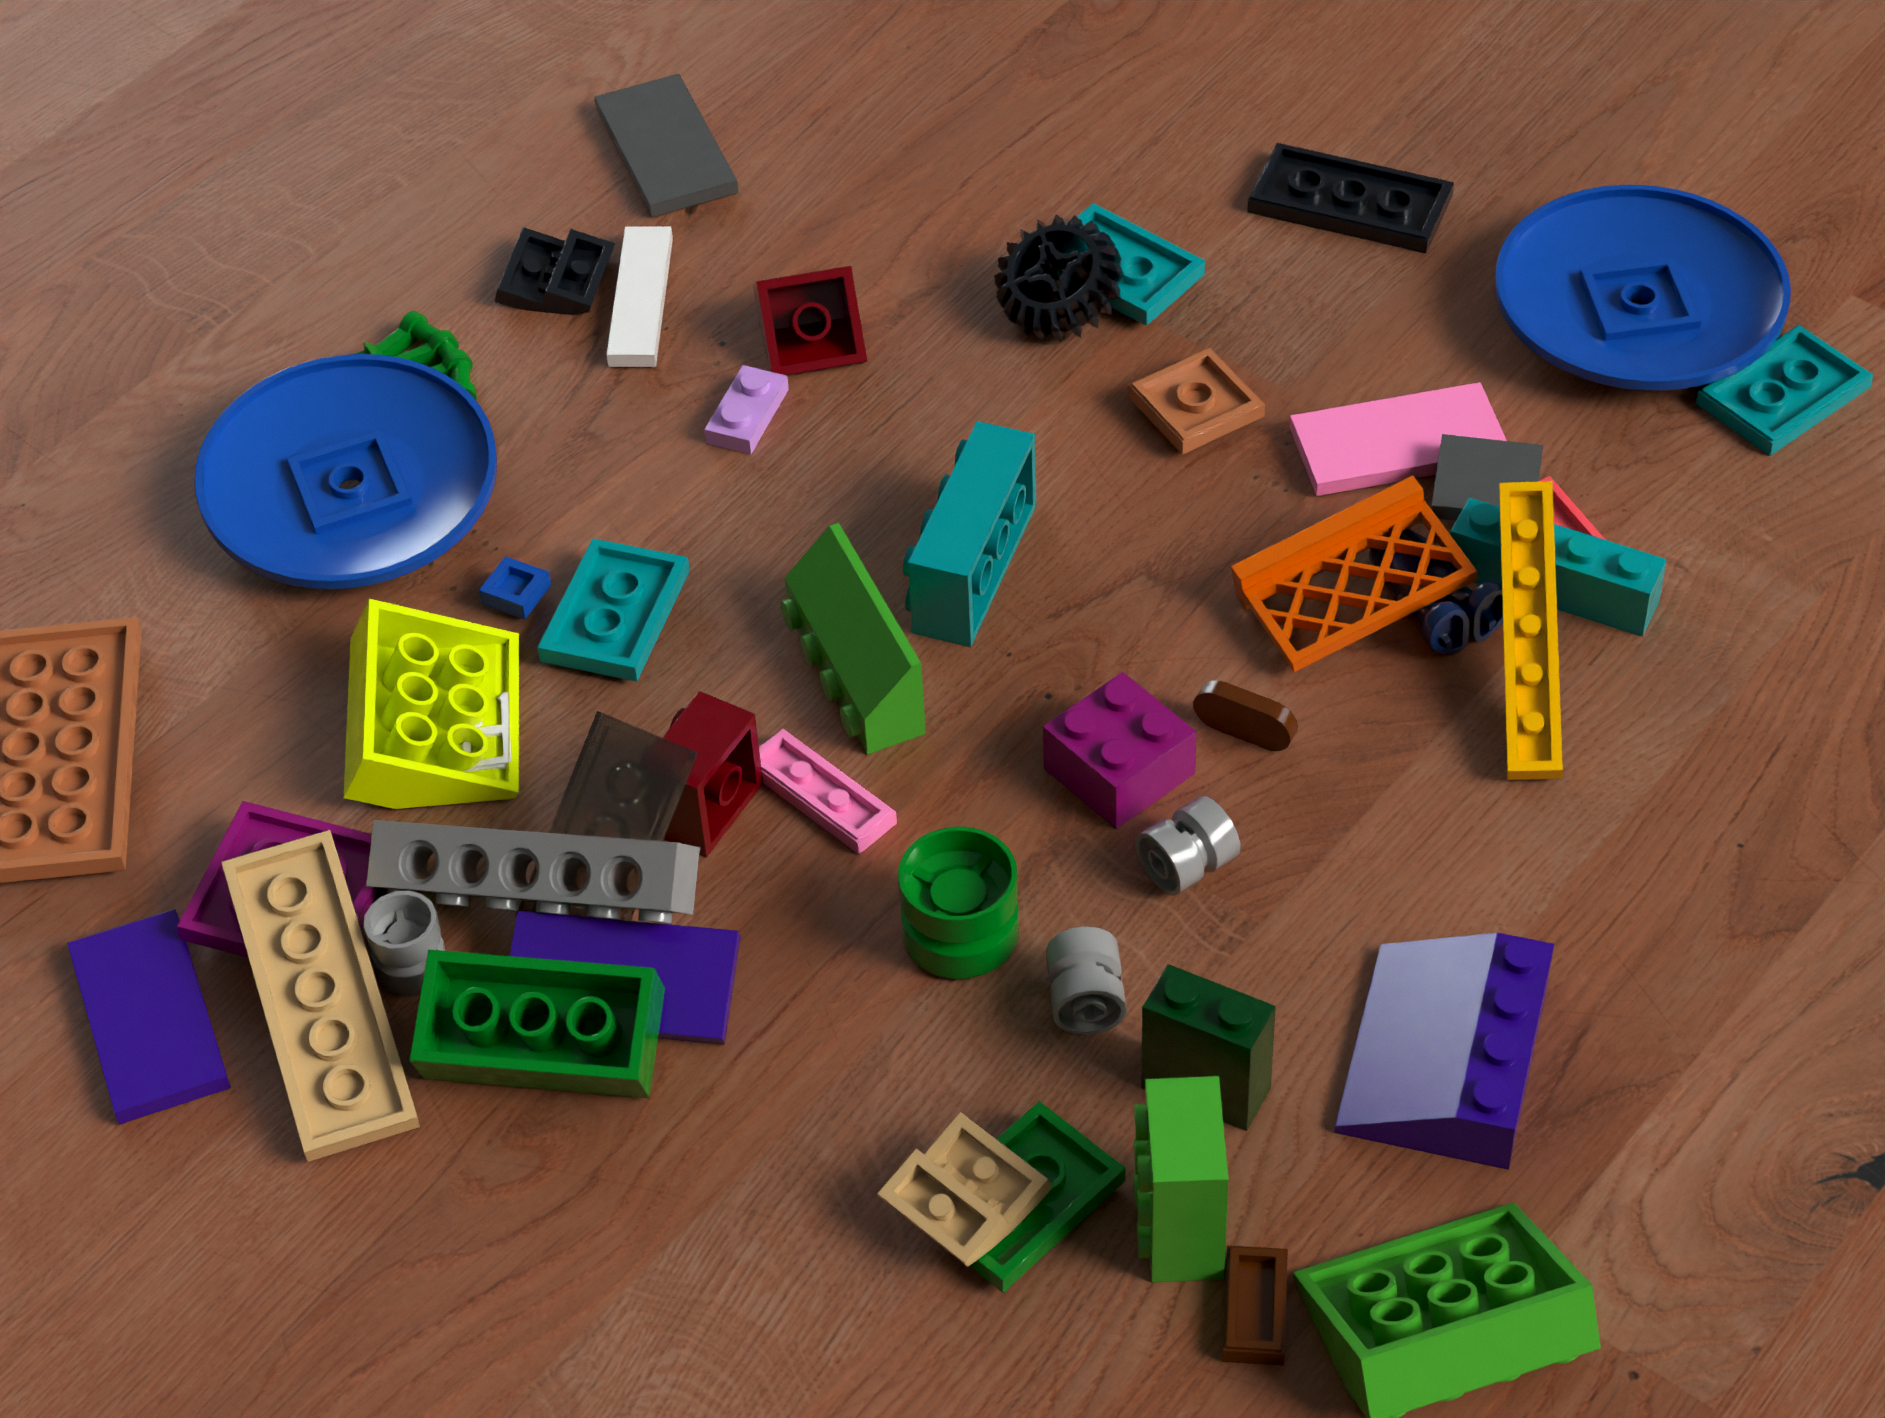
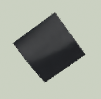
(554, 273)

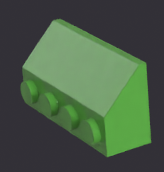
(855, 644)

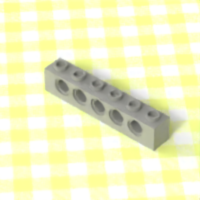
(665, 869)

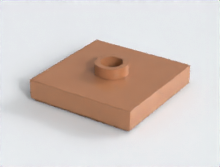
(1196, 400)

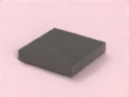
(1476, 468)

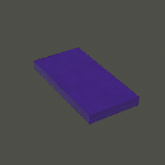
(691, 962)
(148, 1017)

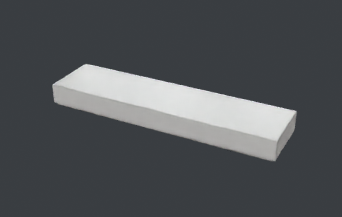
(640, 297)

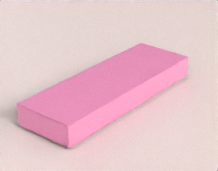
(824, 792)

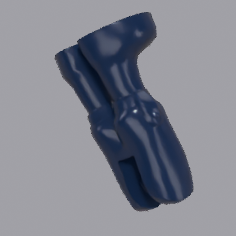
(1462, 612)

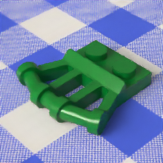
(438, 347)

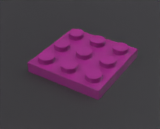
(211, 915)

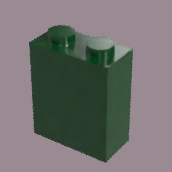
(1209, 1031)

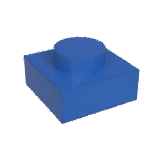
(515, 587)

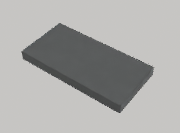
(666, 145)

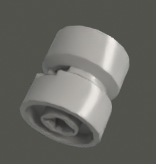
(1185, 847)
(399, 934)
(1085, 980)

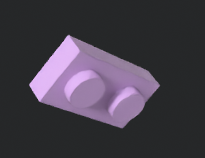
(746, 409)

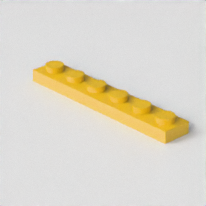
(1530, 631)

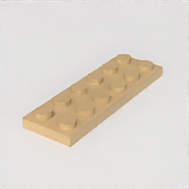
(320, 996)

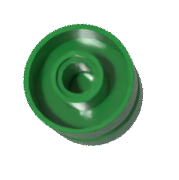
(959, 902)

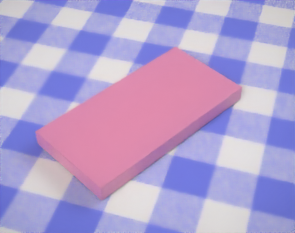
(1388, 437)

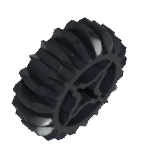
(1087, 280)

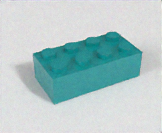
(971, 533)

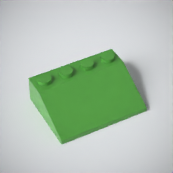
(1449, 1311)

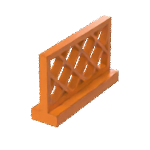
(1333, 548)

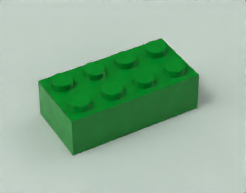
(538, 1023)

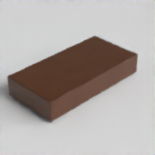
(1255, 1305)

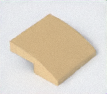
(965, 1190)

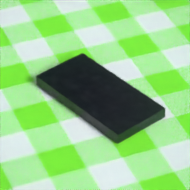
(1351, 197)

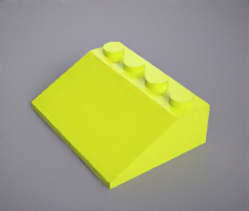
(416, 697)

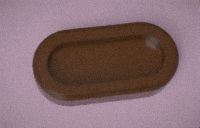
(1245, 715)

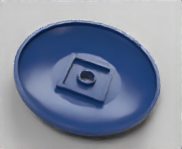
(1704, 274)
(290, 441)

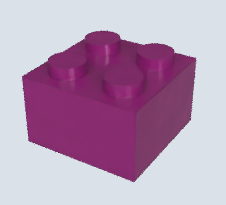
(1119, 750)

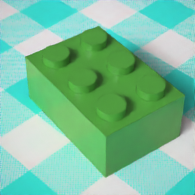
(1181, 1179)

